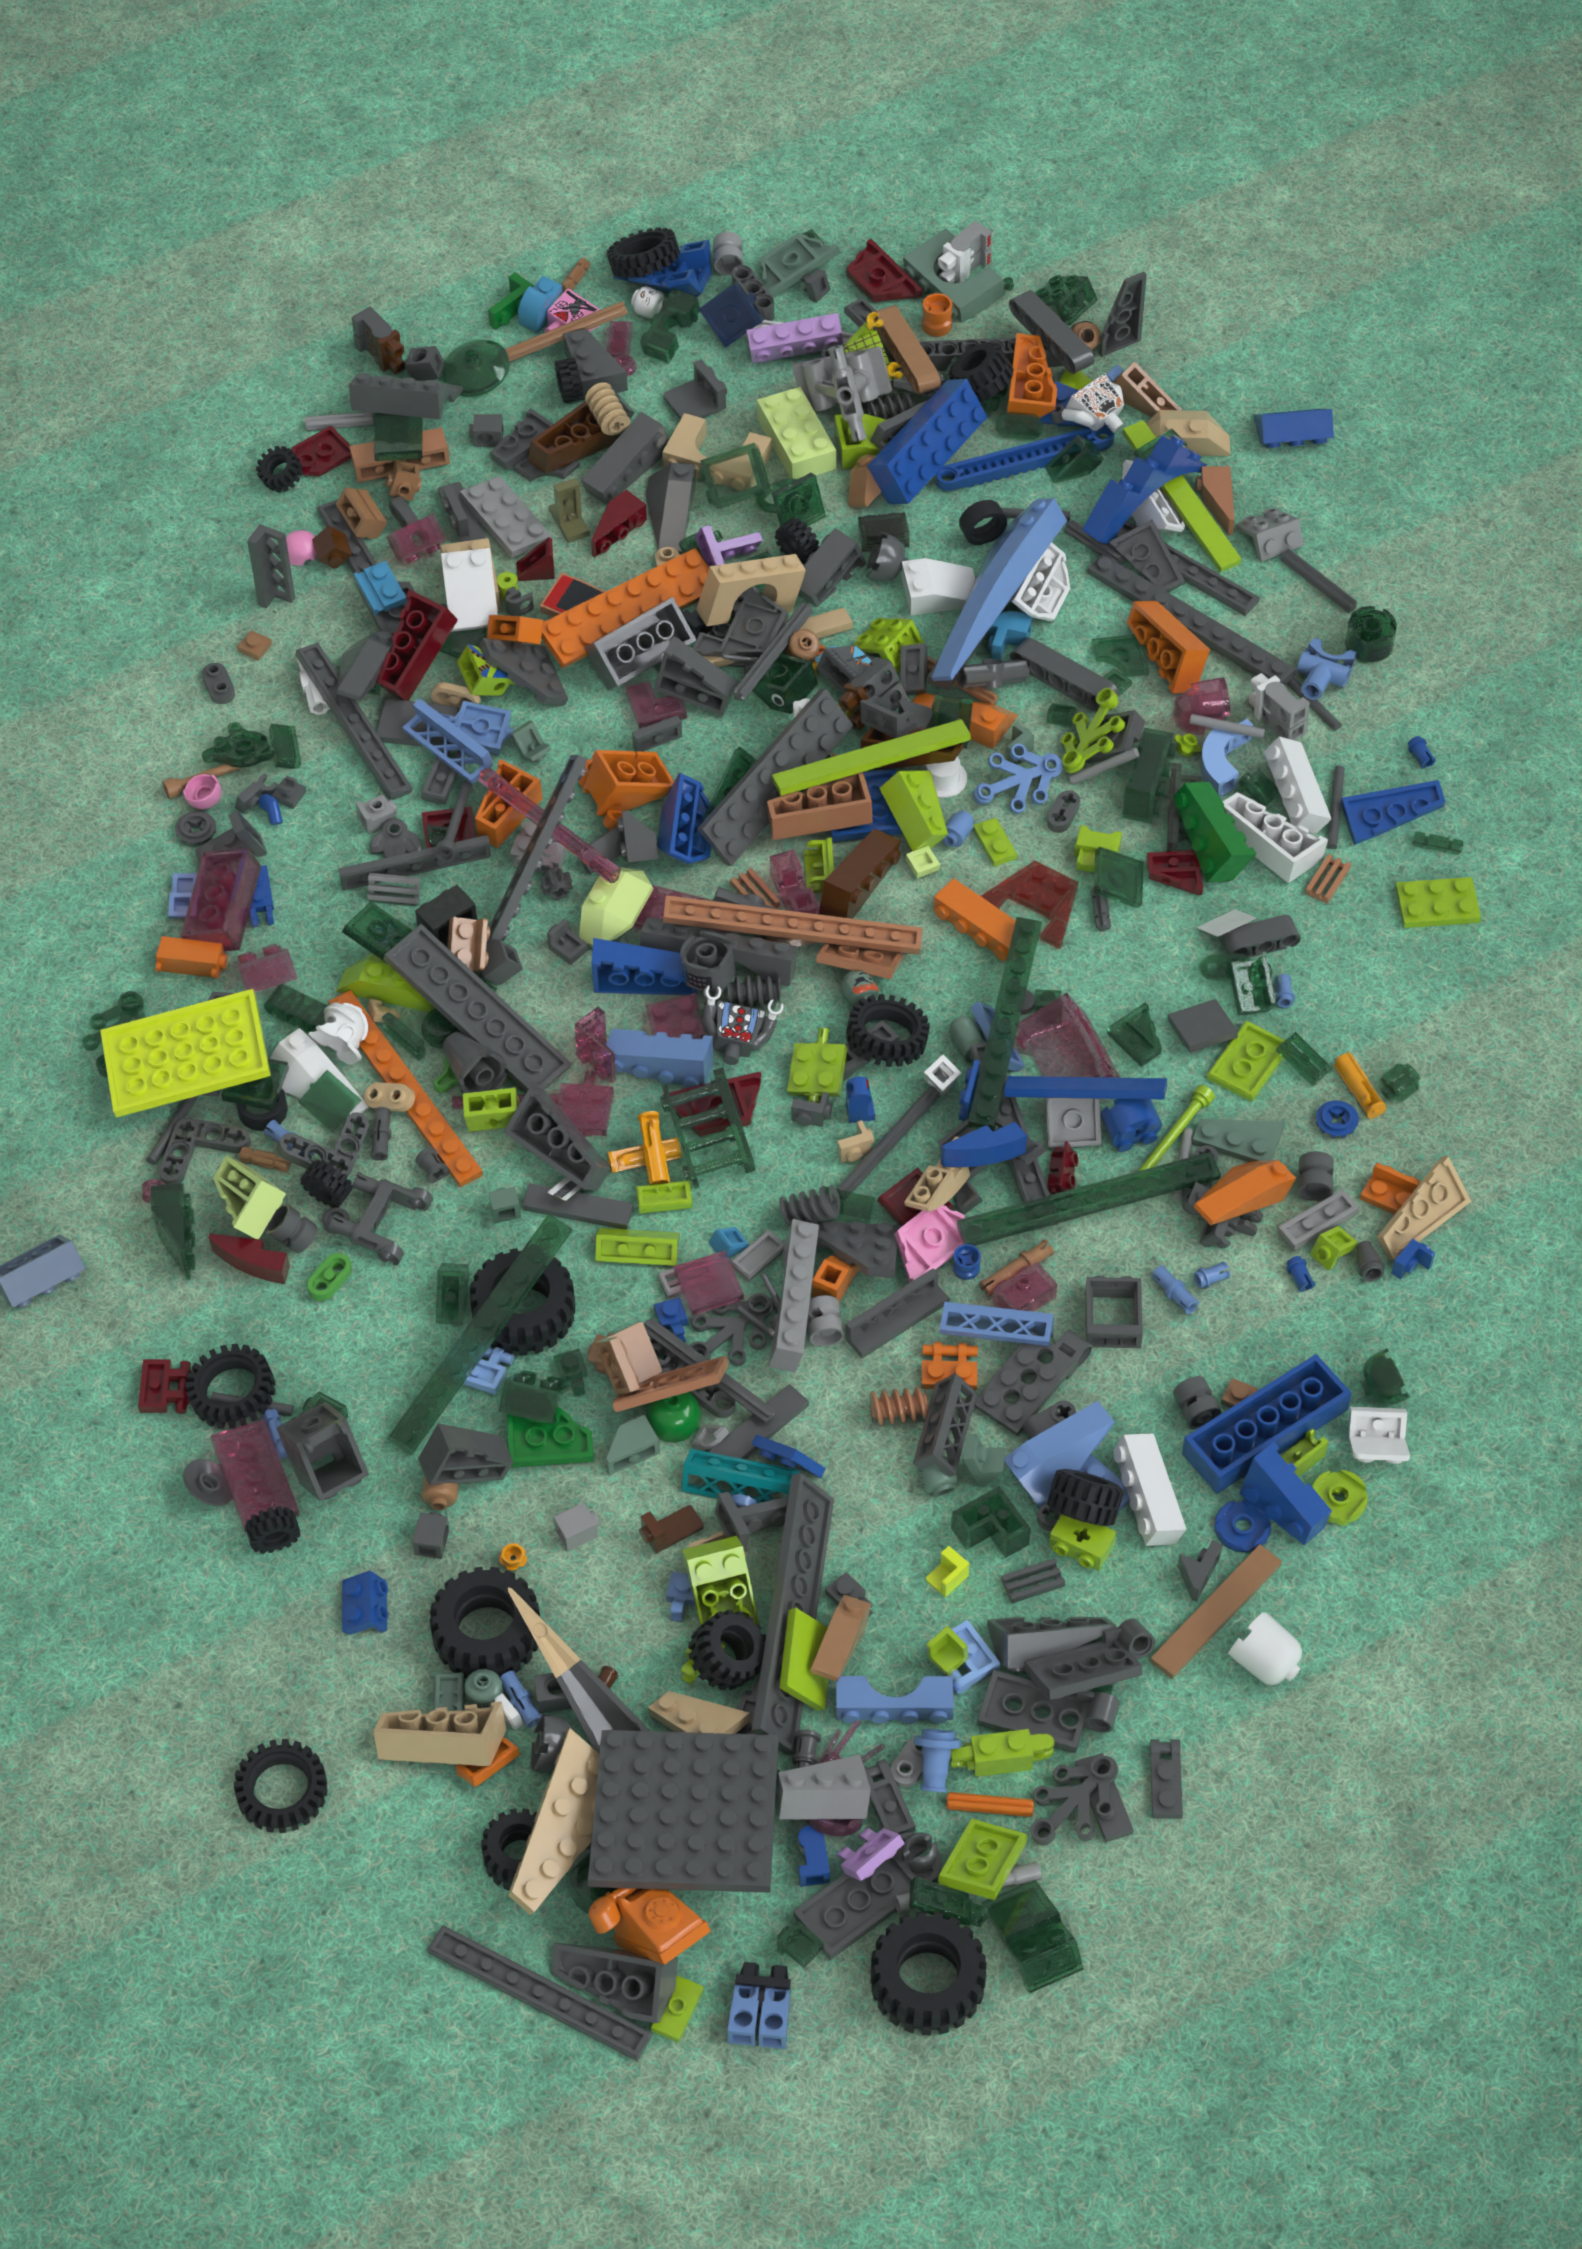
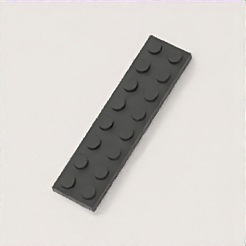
(744, 809)
(476, 1009)

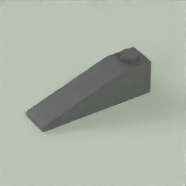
(1125, 317)
(670, 502)
(363, 664)
(1023, 1641)
(618, 1978)

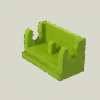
(818, 863)
(1306, 1452)

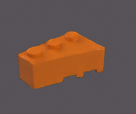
(498, 817)

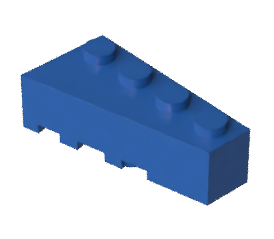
(637, 970)

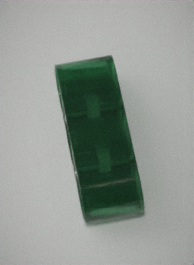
(296, 1008)

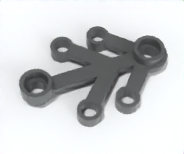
(733, 1327)
(1076, 1797)

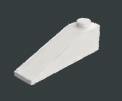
(307, 1065)

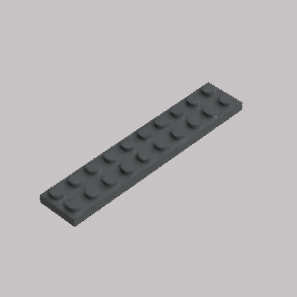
(798, 1587)

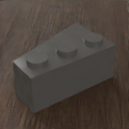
(594, 362)
(829, 566)
(694, 678)
(464, 1456)

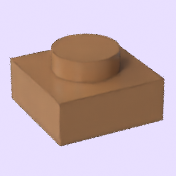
(254, 645)
(1237, 1392)

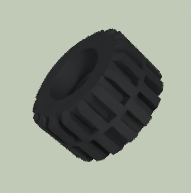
(984, 368)
(1085, 1497)
(713, 1661)
(496, 1838)

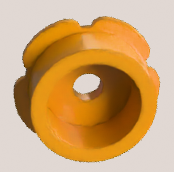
(513, 1550)

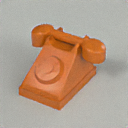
(624, 781)
(648, 1922)

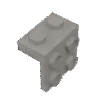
(1272, 532)

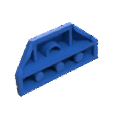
(681, 818)

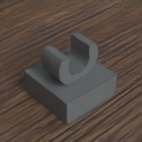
(816, 284)
(289, 792)
(1215, 1234)

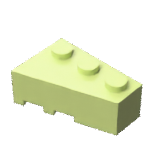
(248, 1196)

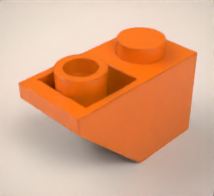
(833, 1278)

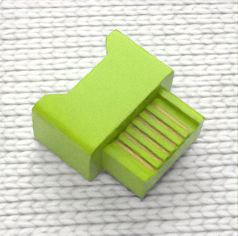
(1089, 841)

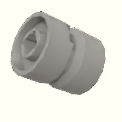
(727, 252)
(824, 1321)

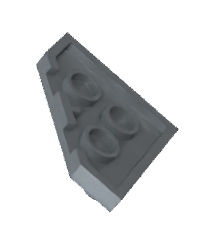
(527, 667)
(866, 1245)

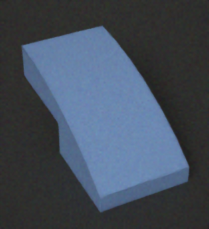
(181, 894)

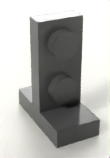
(241, 836)
(750, 1518)

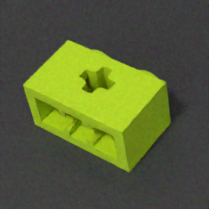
(490, 1108)
(1082, 1541)

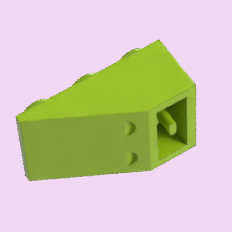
(851, 451)
(719, 1579)

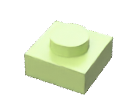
(922, 862)

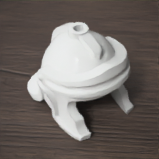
(342, 1031)

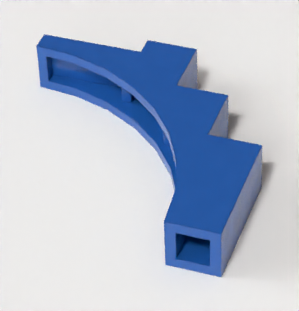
(1143, 478)

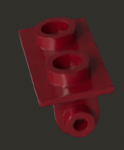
(1064, 1161)

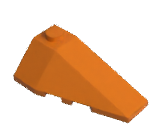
(987, 722)
(1245, 1190)

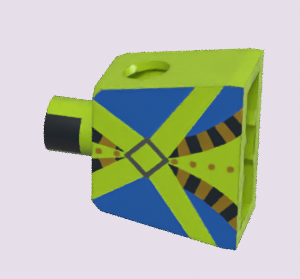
(480, 676)

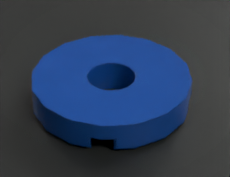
(1242, 1540)

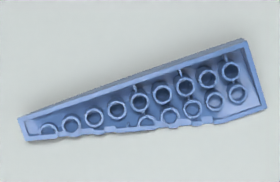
(998, 580)

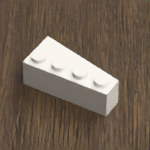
(1278, 844)

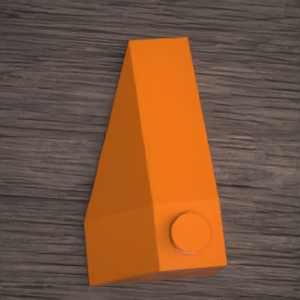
(1032, 382)

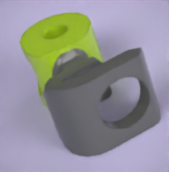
(510, 593)

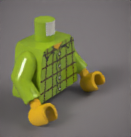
(867, 338)

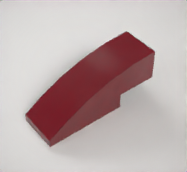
(251, 1257)

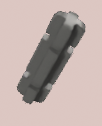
(1101, 911)

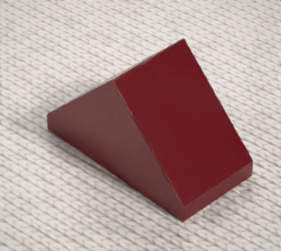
(537, 563)

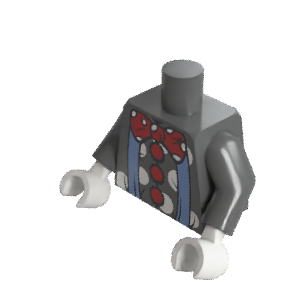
(736, 1028)

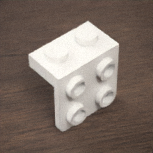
(1378, 1434)

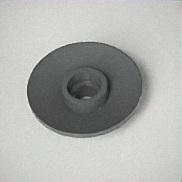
(207, 1482)

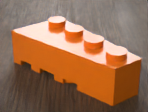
(1169, 644)

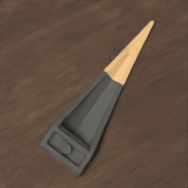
(587, 1694)

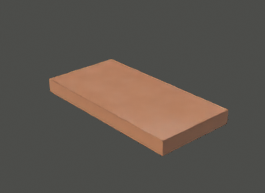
(674, 1383)

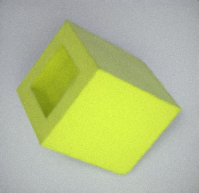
(949, 1573)

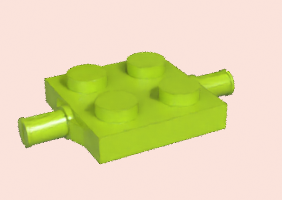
(817, 1068)

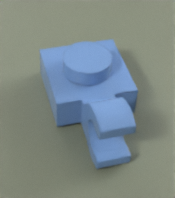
(679, 1594)

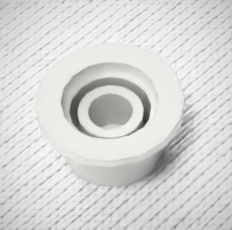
(948, 777)

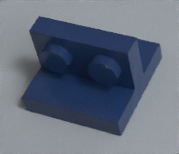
(731, 314)

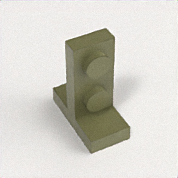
(568, 511)

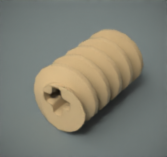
(607, 409)

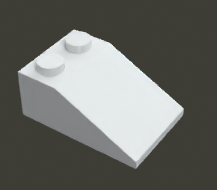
(935, 585)
(469, 587)

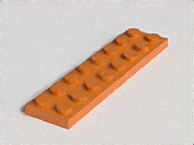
(592, 619)

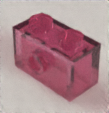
(1026, 1290)

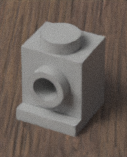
(375, 813)

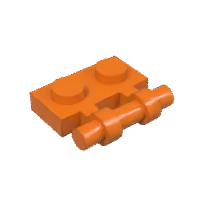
(937, 1369)

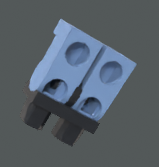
(760, 1995)

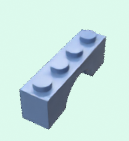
(929, 1701)

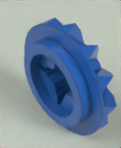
(1337, 1109)

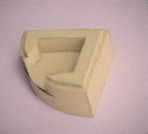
(377, 1010)

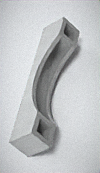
(793, 1311)

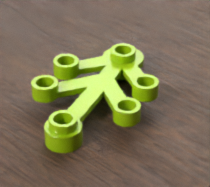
(1075, 757)

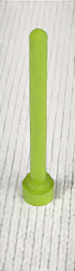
(1201, 1098)

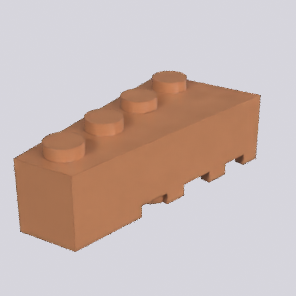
(821, 808)

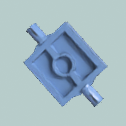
(483, 724)

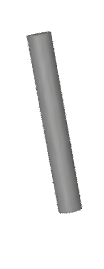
(1227, 726)
(1104, 766)
(1185, 1149)

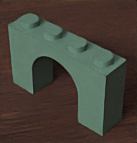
(967, 297)

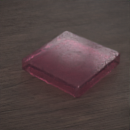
(708, 1282)

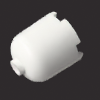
(1268, 1651)

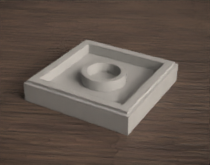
(1073, 1121)

